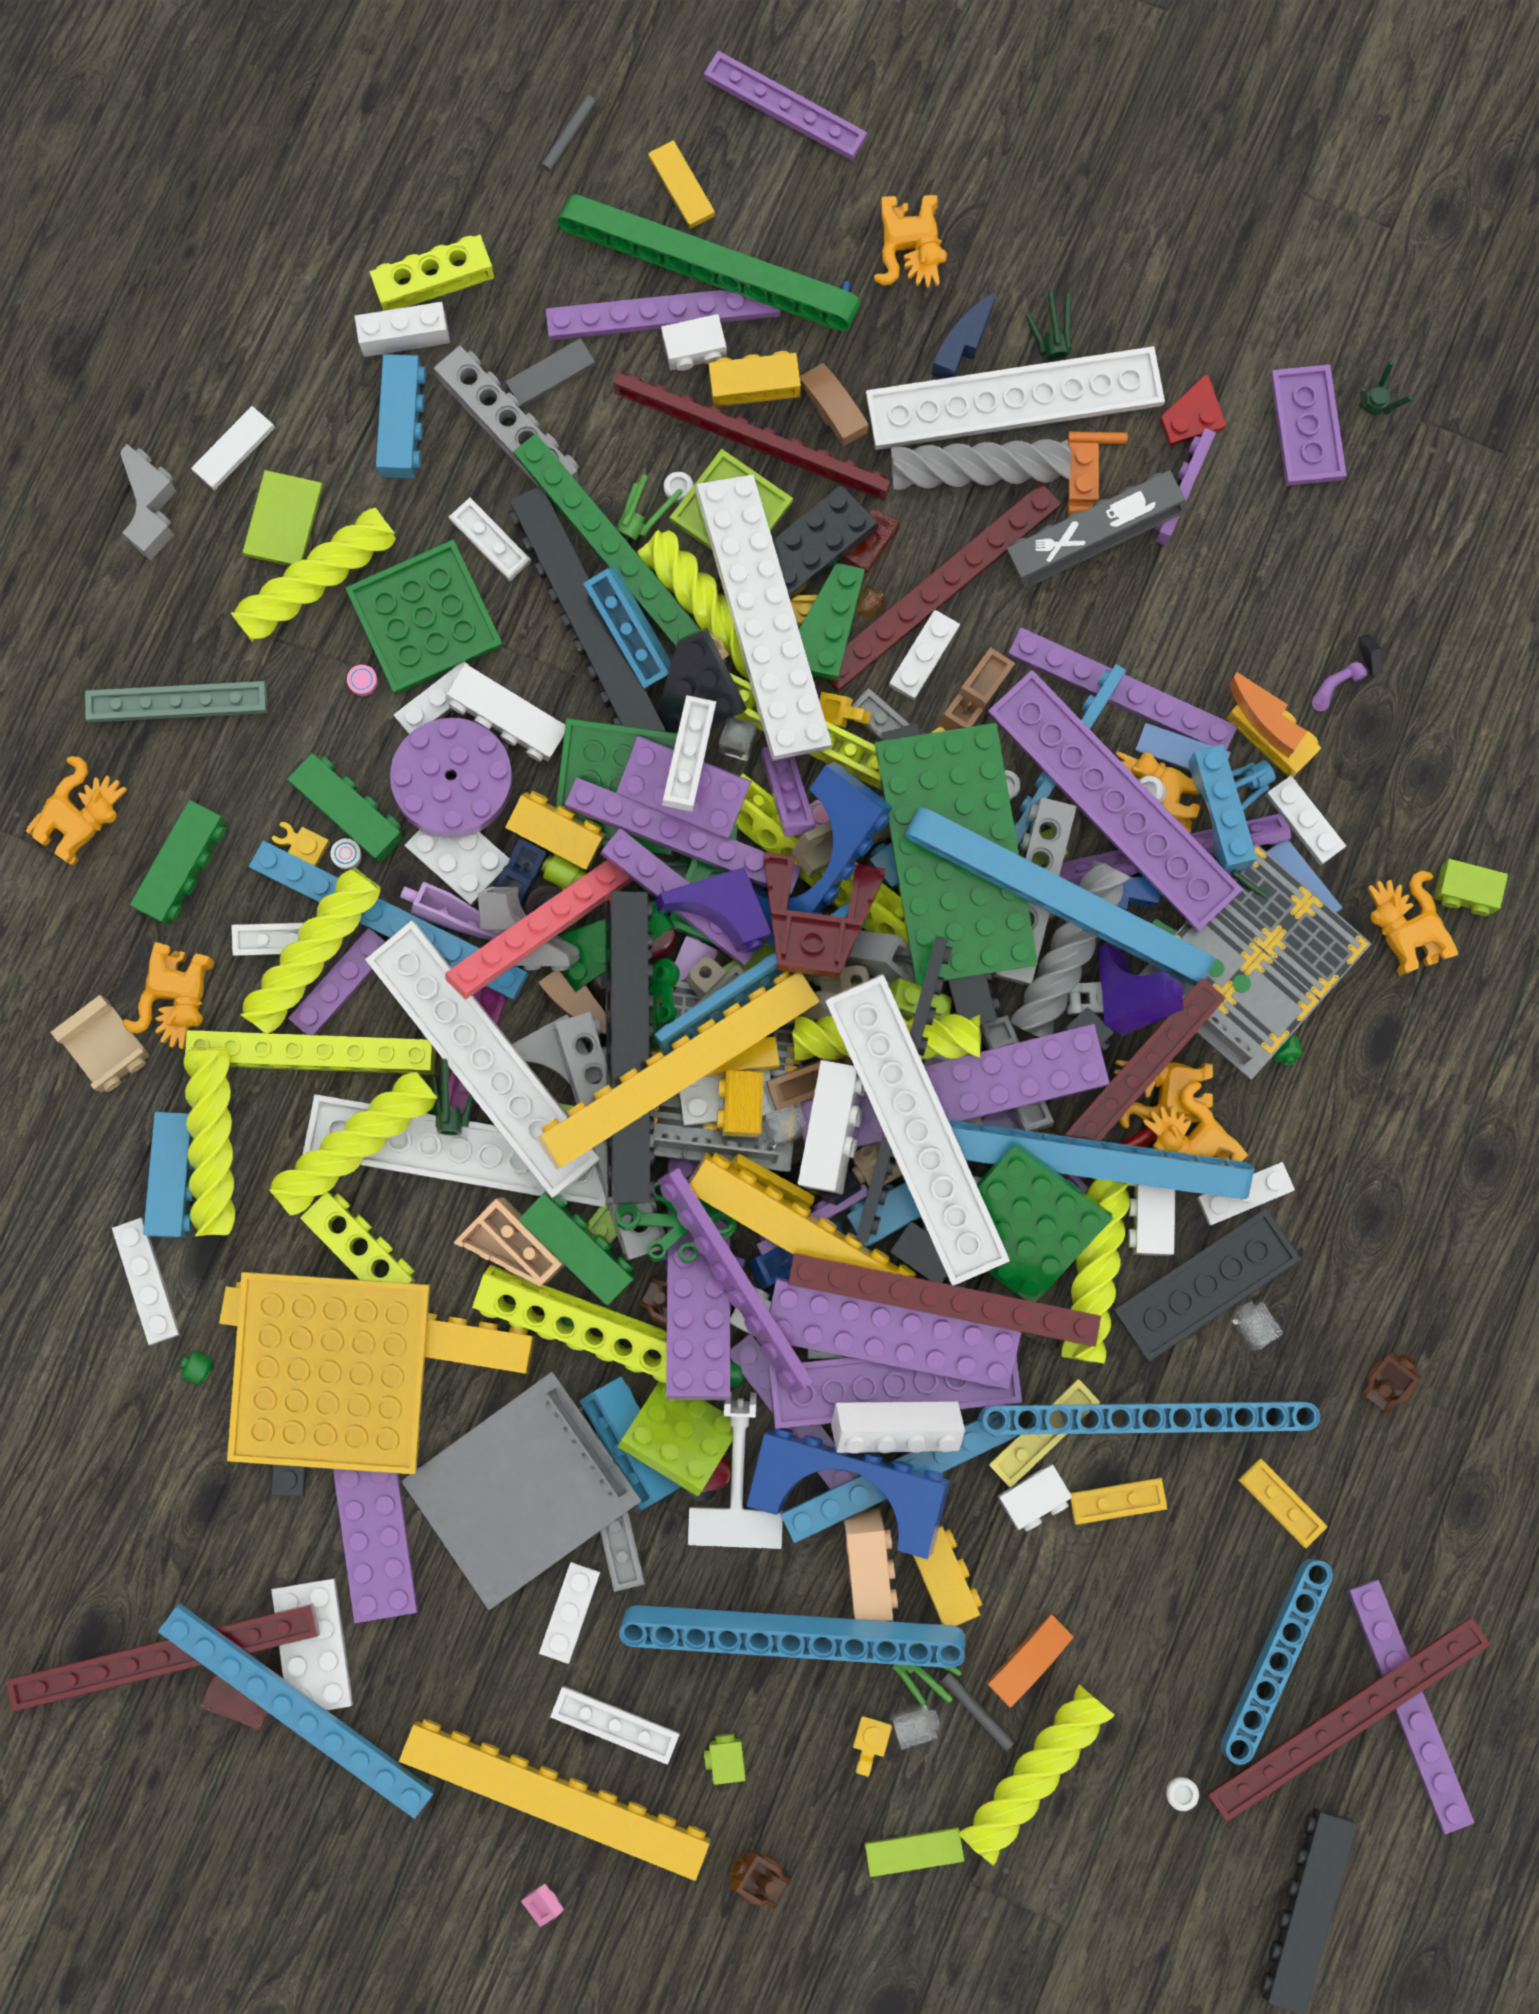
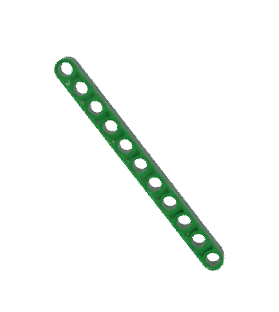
(709, 262)

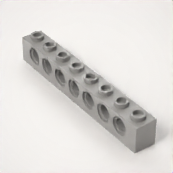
(566, 1034)

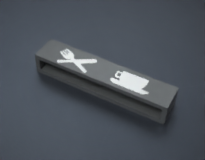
(1097, 528)

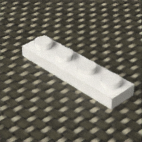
(689, 753)
(146, 1282)
(615, 1725)

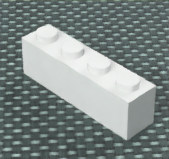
(506, 713)
(897, 1427)

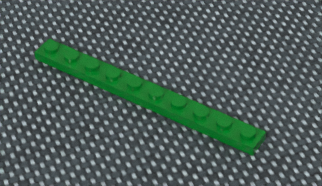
(604, 539)

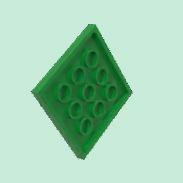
(424, 617)
(599, 756)
(1039, 1221)

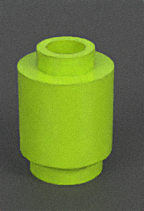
(561, 871)

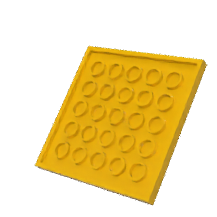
(328, 1373)

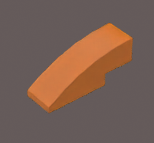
(1265, 715)
(1030, 1660)

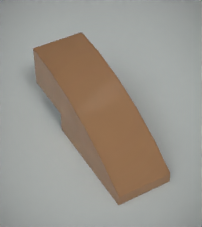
(834, 404)
(977, 691)
(572, 1002)
(797, 1084)

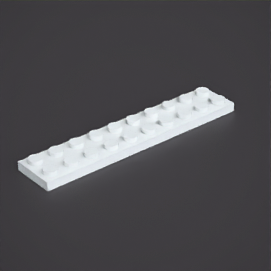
(1014, 398)
(763, 617)
(476, 1052)
(917, 1129)
(474, 1157)

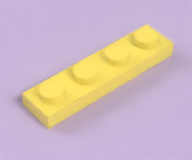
(1028, 1449)

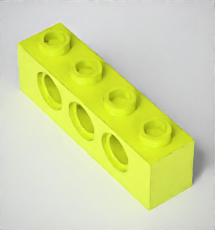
(445, 281)
(320, 1219)

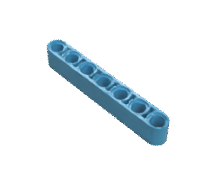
(1276, 1677)

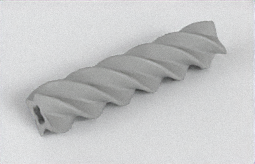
(982, 463)
(1061, 968)

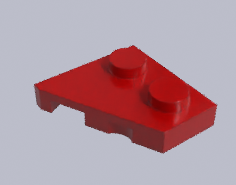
(1193, 414)

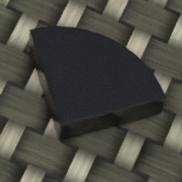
(1371, 654)

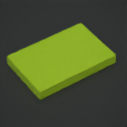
(282, 518)

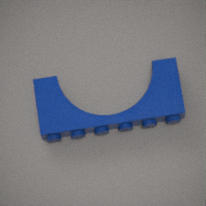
(855, 818)
(914, 1495)

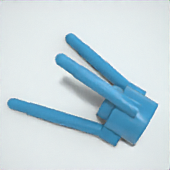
(1257, 777)

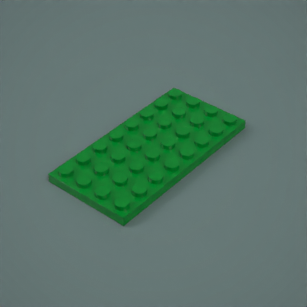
(964, 781)

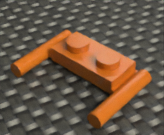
(1084, 466)

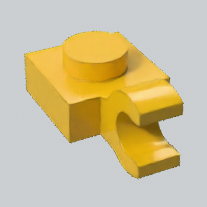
(838, 710)
(870, 1739)

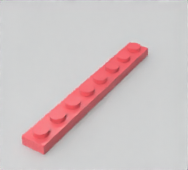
(536, 929)

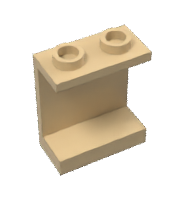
(101, 1044)

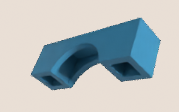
(1230, 830)

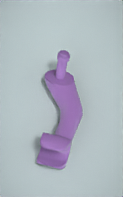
(1323, 696)

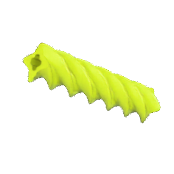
(307, 579)
(693, 591)
(317, 942)
(949, 1037)
(211, 1149)
(345, 1149)
(1097, 1266)
(1036, 1775)

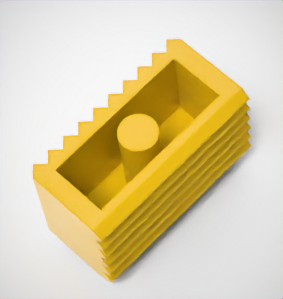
(741, 1103)

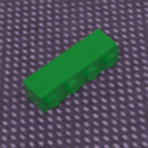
(346, 808)
(179, 863)
(578, 1247)

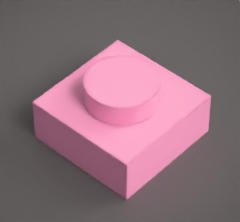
(542, 1905)

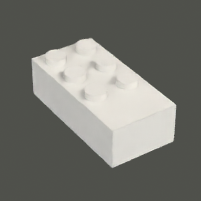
(832, 1128)

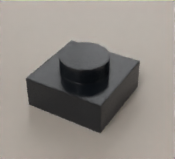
(288, 1480)

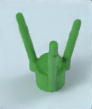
(631, 522)
(900, 1669)

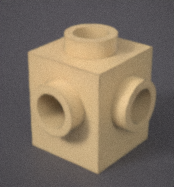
(865, 1163)

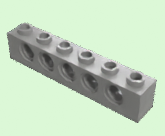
(462, 365)
(1060, 819)

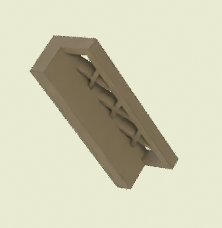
(816, 847)

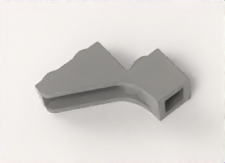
(152, 489)
(501, 910)

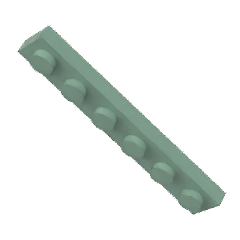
(176, 701)

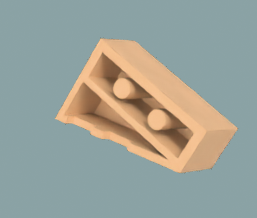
(507, 1242)
(869, 1566)

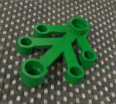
(664, 978)
(670, 1221)

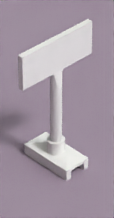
(735, 1524)

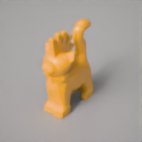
(911, 233)
(1174, 781)
(75, 824)
(1404, 935)
(168, 983)
(1171, 1082)
(1205, 1140)

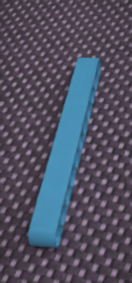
(1059, 896)
(1110, 1160)
(1163, 1421)
(806, 1629)

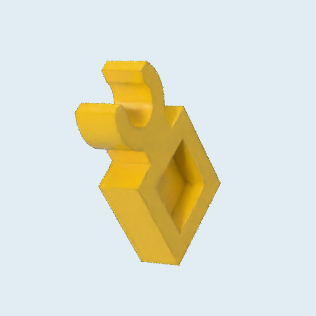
(304, 845)

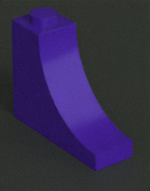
(725, 901)
(1135, 999)

